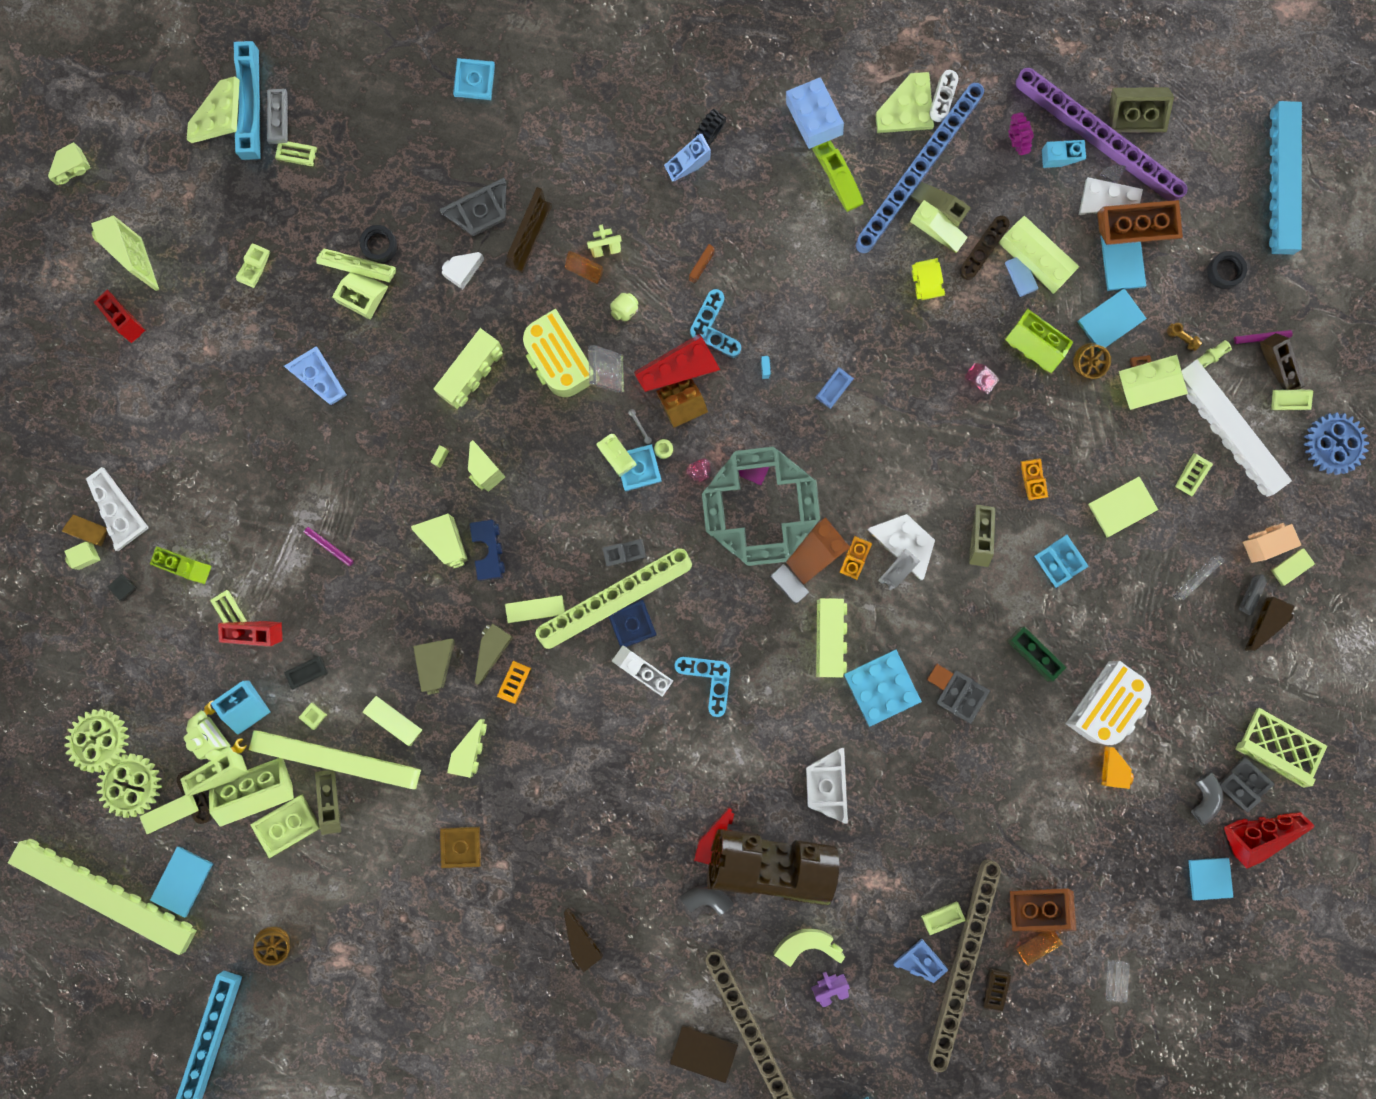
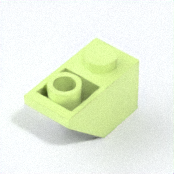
(68, 164)

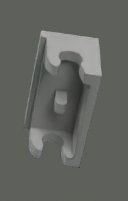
(899, 569)

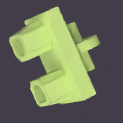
(596, 245)

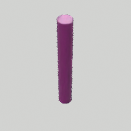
(1260, 337)
(328, 546)

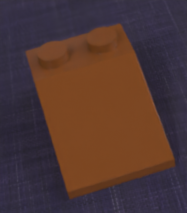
(817, 551)
(1043, 910)

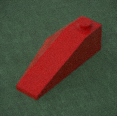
(1260, 839)

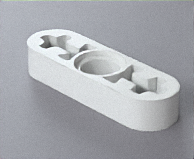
(949, 90)

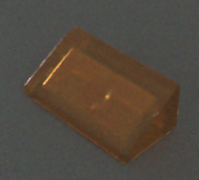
(584, 267)

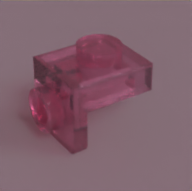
(982, 377)

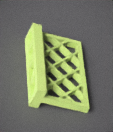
(1279, 763)

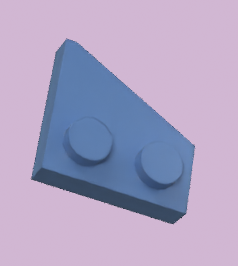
(922, 962)

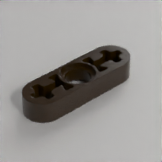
(203, 799)

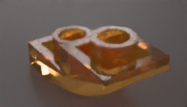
(1039, 947)

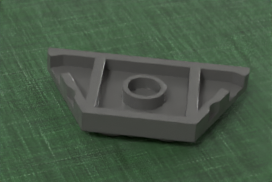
(479, 209)

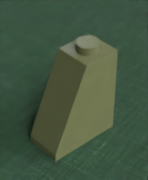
(433, 664)

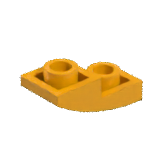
(1033, 479)
(855, 557)

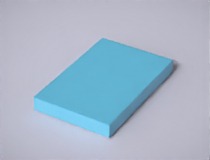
(1123, 266)
(1111, 319)
(181, 881)

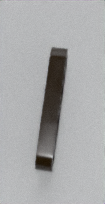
(984, 247)

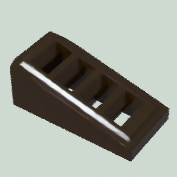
(1006, 975)

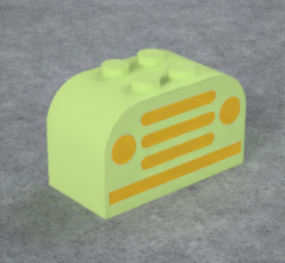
(556, 355)

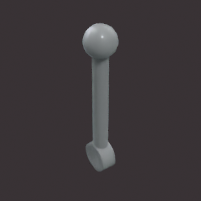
(647, 440)

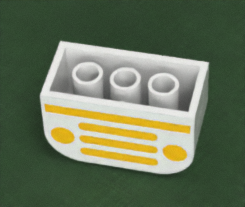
(1111, 705)

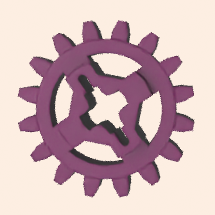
(1021, 133)

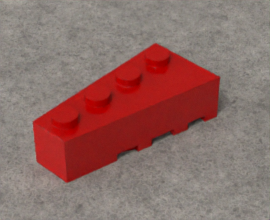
(677, 365)

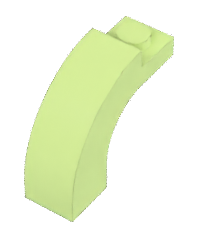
(806, 939)

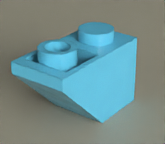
(1063, 153)

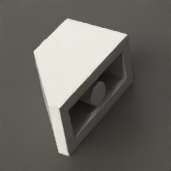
(462, 268)

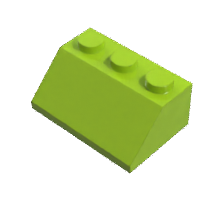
(1039, 341)

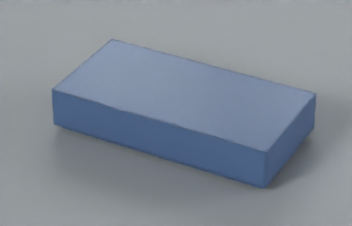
(834, 388)

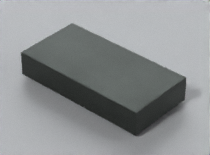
(306, 672)

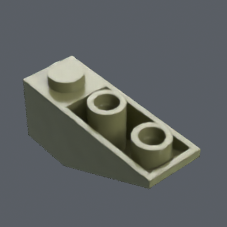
(948, 204)

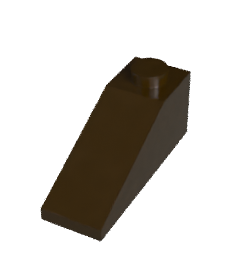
(1282, 361)
(1272, 618)
(582, 947)

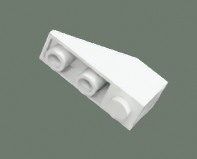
(642, 671)

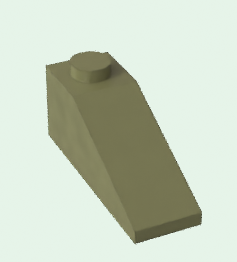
(982, 536)
(491, 647)
(327, 802)

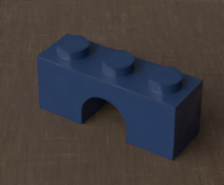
(487, 533)

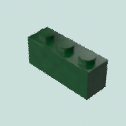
(1036, 653)

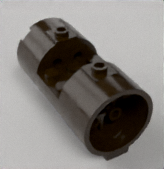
(792, 871)

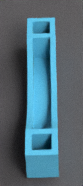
(248, 127)

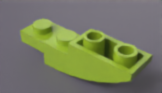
(839, 175)

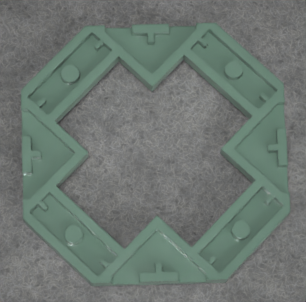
(786, 473)

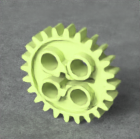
(96, 741)
(123, 803)

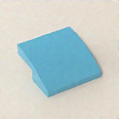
(1061, 561)

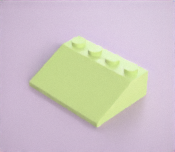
(125, 248)

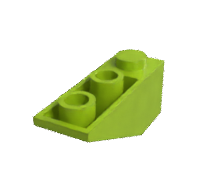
(180, 565)

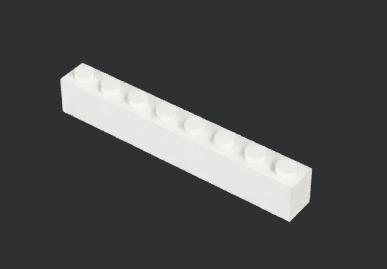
(1233, 430)

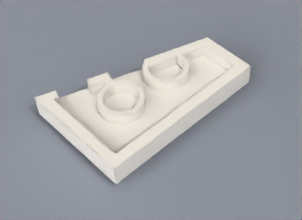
(1103, 193)

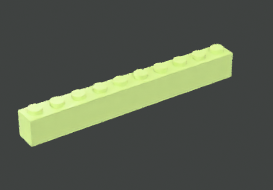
(102, 896)

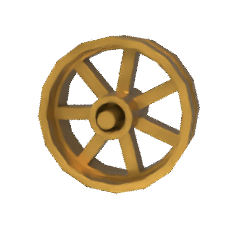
(1092, 360)
(271, 946)

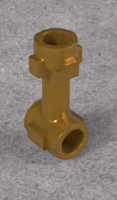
(1177, 330)

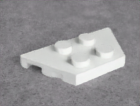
(905, 534)
(828, 786)

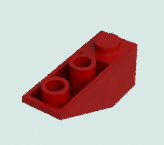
(703, 850)

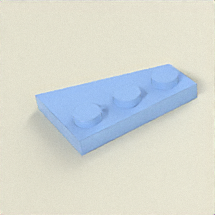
(317, 375)

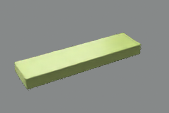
(356, 265)

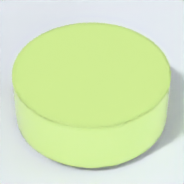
(663, 449)

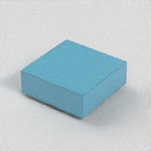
(765, 367)

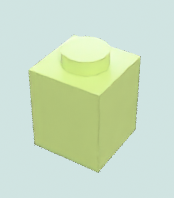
(81, 556)

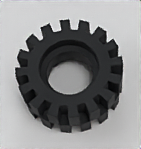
(711, 126)

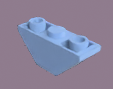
(689, 158)

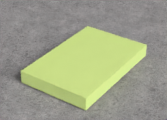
(1123, 507)
(285, 826)

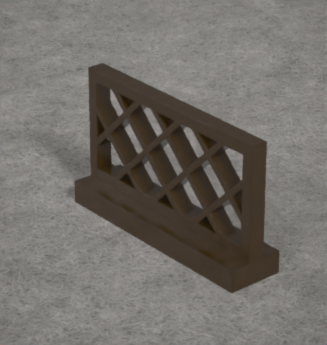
(528, 232)

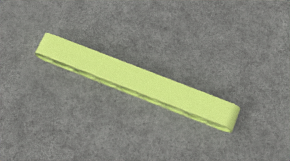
(605, 599)
(334, 759)

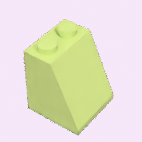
(443, 539)

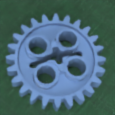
(1346, 431)

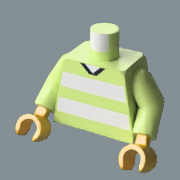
(205, 737)

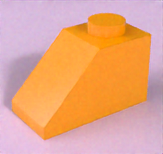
(1115, 770)

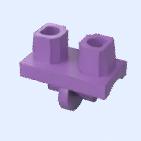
(830, 986)

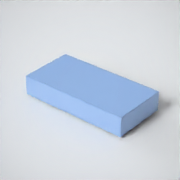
(1021, 277)

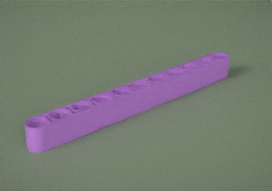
(1097, 126)

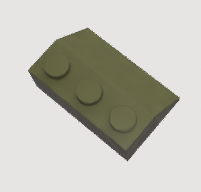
(1140, 109)

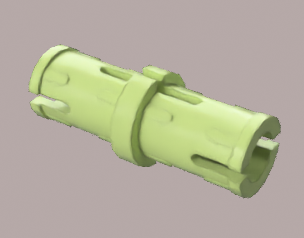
(1214, 354)

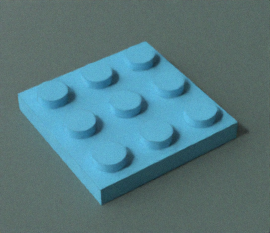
(882, 688)

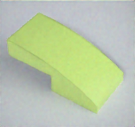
(253, 265)

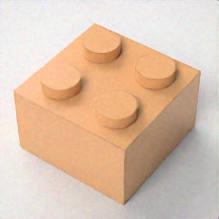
(1271, 542)

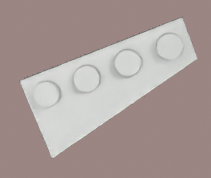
(119, 515)

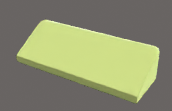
(392, 721)

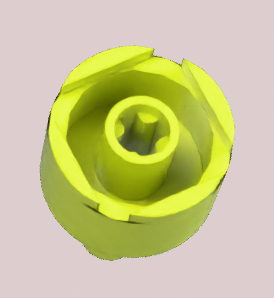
(929, 279)

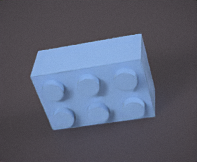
(814, 113)

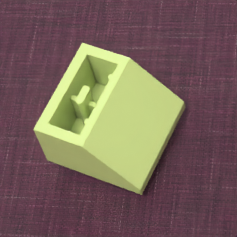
(360, 294)

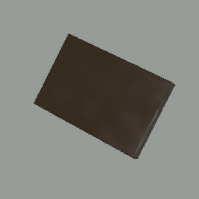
(704, 1053)

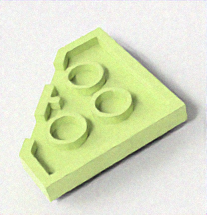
(908, 106)
(217, 113)

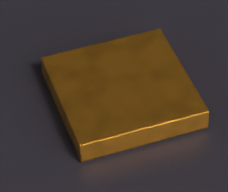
(460, 847)

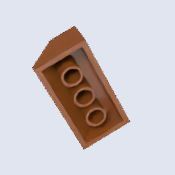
(1140, 222)

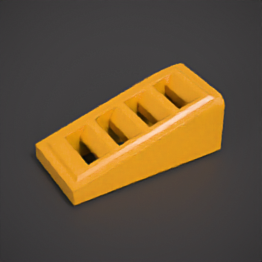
(501, 694)

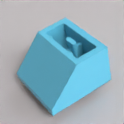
(240, 707)

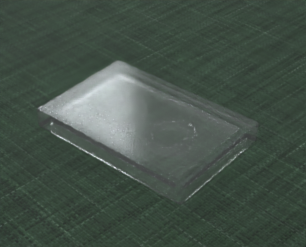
(606, 369)

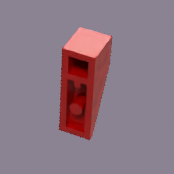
(119, 316)
(250, 633)

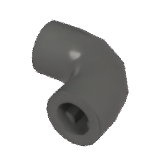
(1211, 800)
(702, 896)

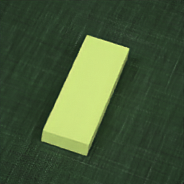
(534, 609)
(168, 813)

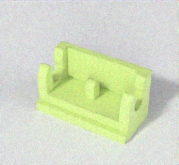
(616, 454)

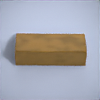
(85, 530)

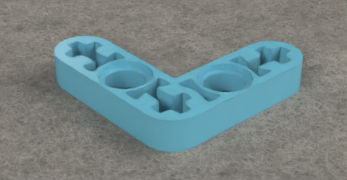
(709, 332)
(716, 679)

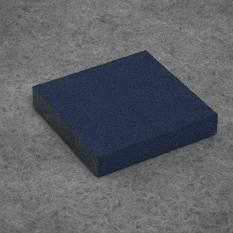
(632, 624)

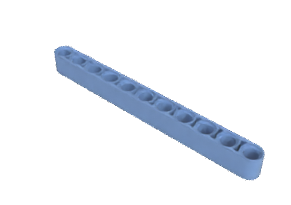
(923, 160)

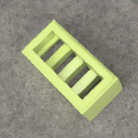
(1199, 478)

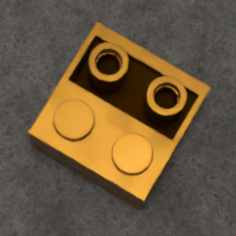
(682, 402)

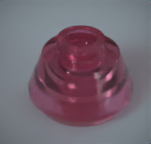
(699, 470)

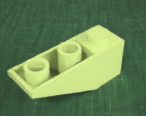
(464, 756)

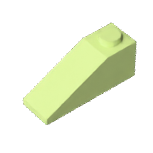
(938, 226)
(214, 773)

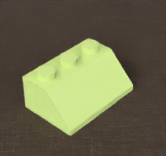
(1153, 382)
(483, 470)

